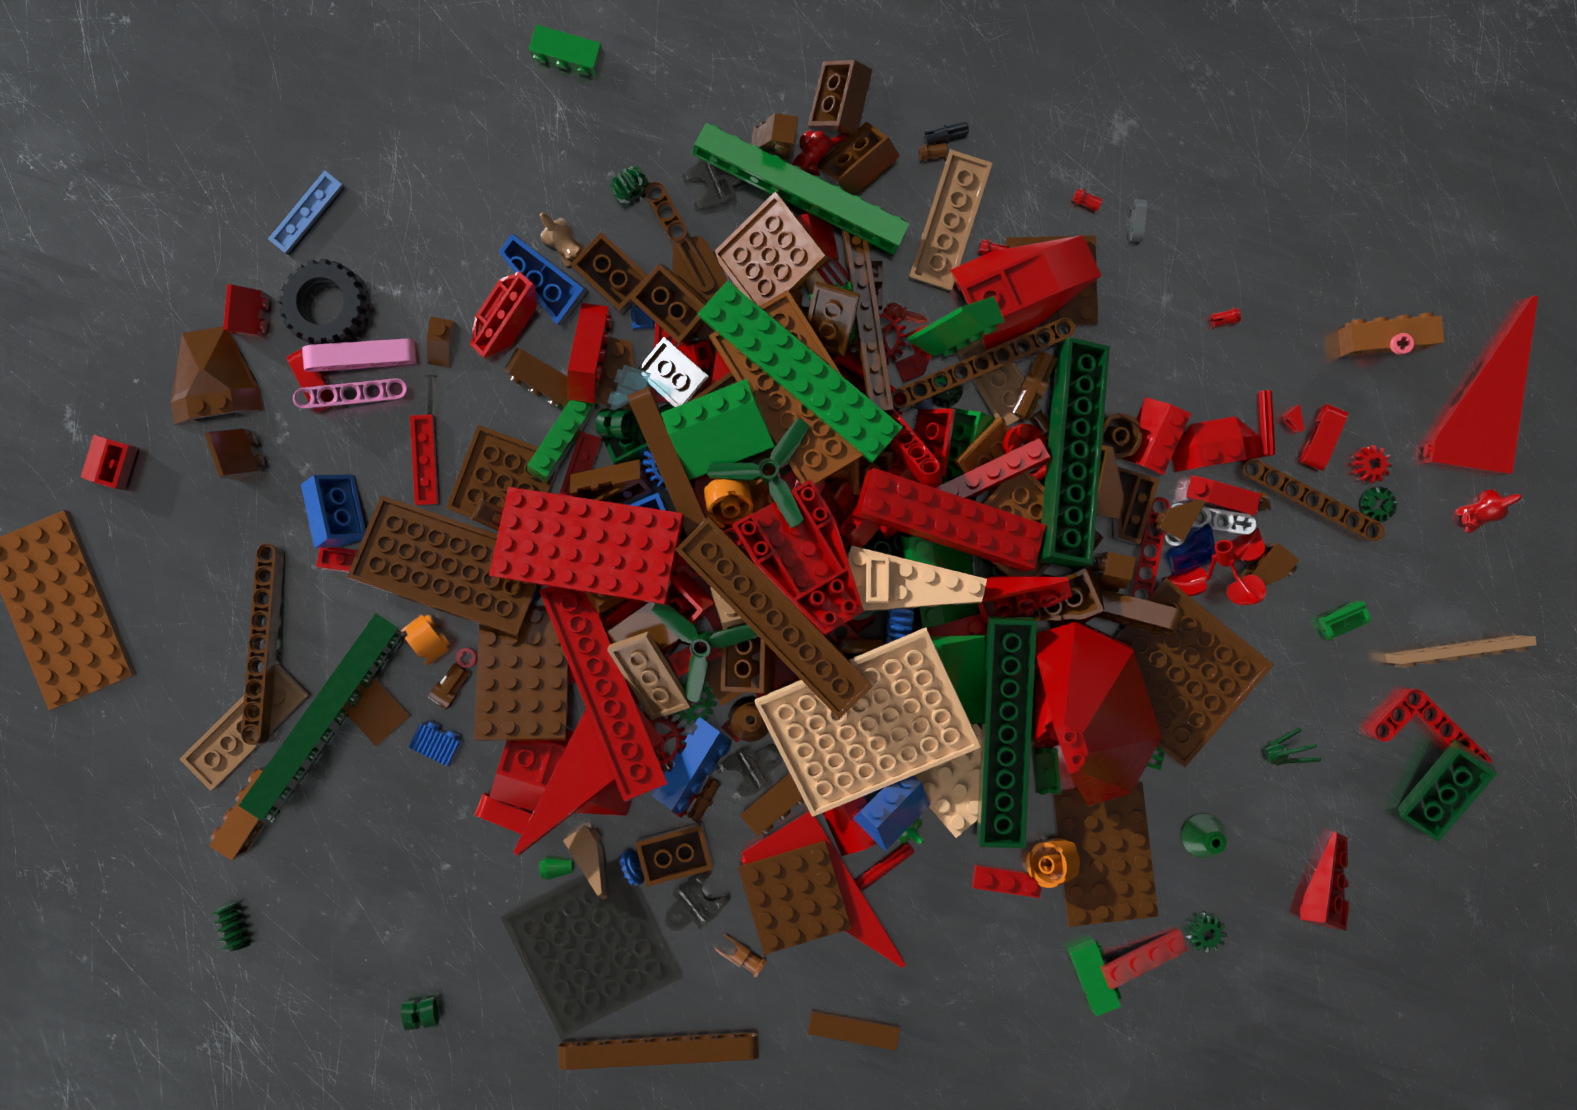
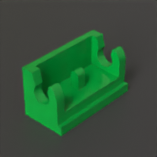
(1344, 620)
(1046, 770)

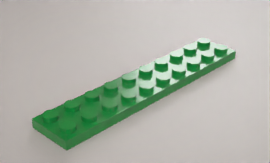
(800, 371)

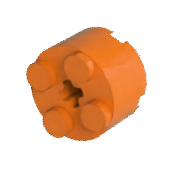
(728, 500)
(425, 639)
(1053, 862)

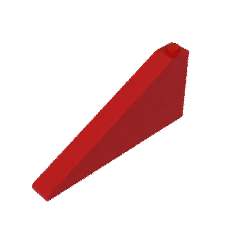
(1486, 417)
(576, 781)
(863, 921)

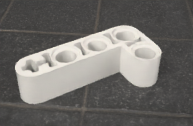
(1210, 516)

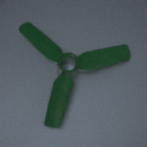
(780, 457)
(688, 633)

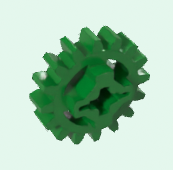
(706, 703)

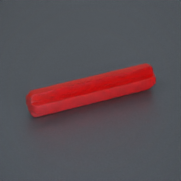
(1267, 422)
(885, 866)

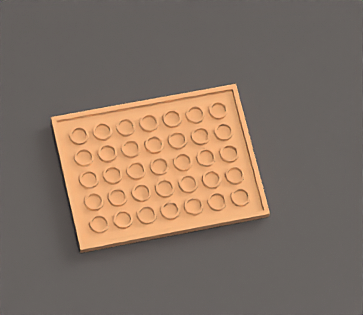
(889, 734)

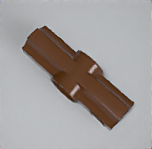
(1034, 385)

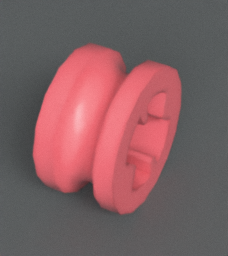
(1396, 349)
(473, 660)

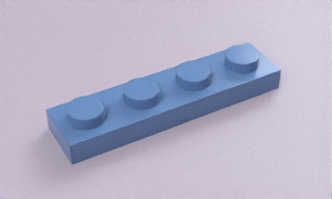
(305, 212)

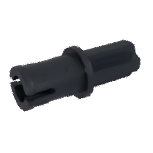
(946, 132)

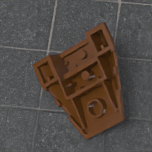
(212, 378)

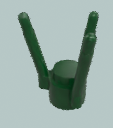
(1277, 754)

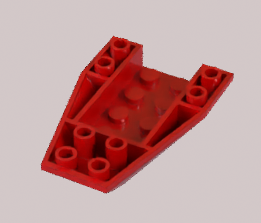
(1027, 282)
(804, 560)
(527, 770)

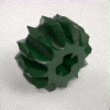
(629, 184)
(1204, 941)

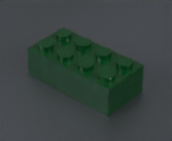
(1447, 790)

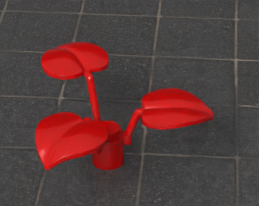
(1245, 591)

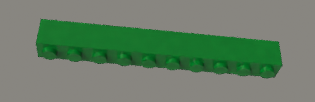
(800, 188)

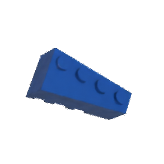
(554, 287)
(692, 766)

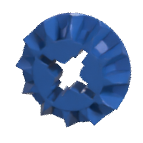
(632, 867)

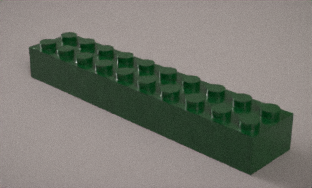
(1074, 453)
(321, 719)
(1006, 731)

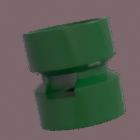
(616, 423)
(428, 1013)

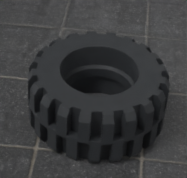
(300, 287)

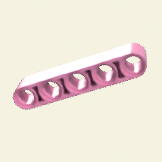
(359, 355)
(360, 389)

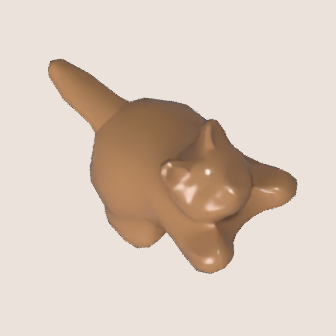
(559, 236)

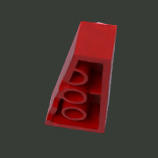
(588, 352)

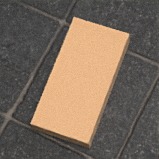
(878, 579)

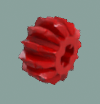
(1380, 460)

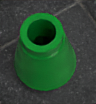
(554, 868)

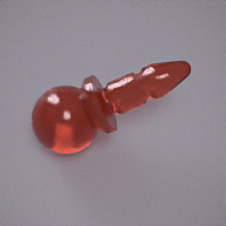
(901, 312)

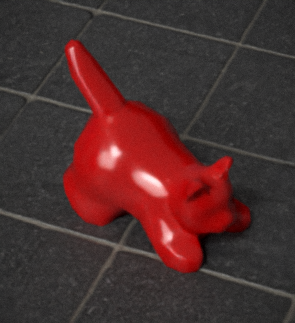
(815, 147)
(1490, 507)

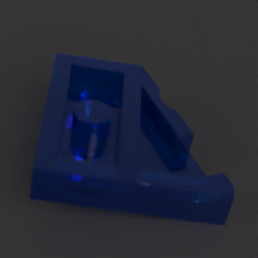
(1194, 551)

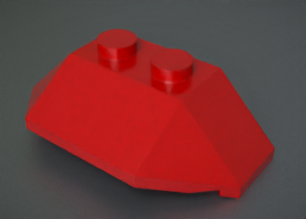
(503, 314)
(1216, 444)

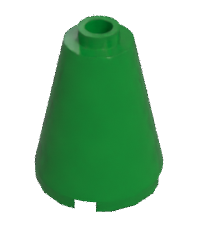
(1204, 836)

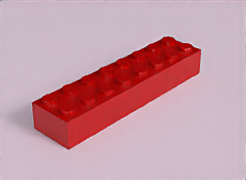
(950, 520)

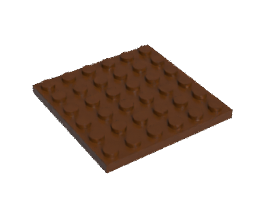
(1193, 676)

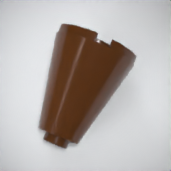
(738, 724)

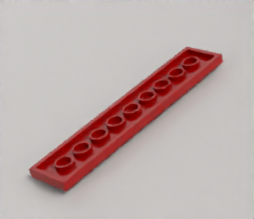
(604, 692)

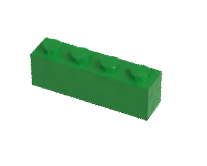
(560, 439)

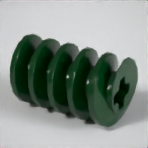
(230, 927)

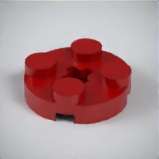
(1019, 434)

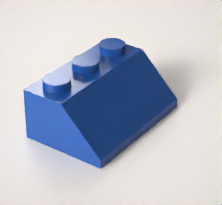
(333, 510)
(893, 811)

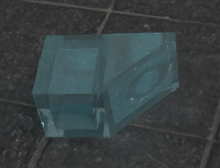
(629, 381)

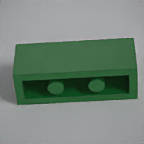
(565, 50)
(1088, 964)

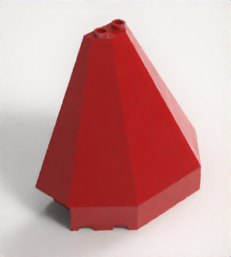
(1097, 708)

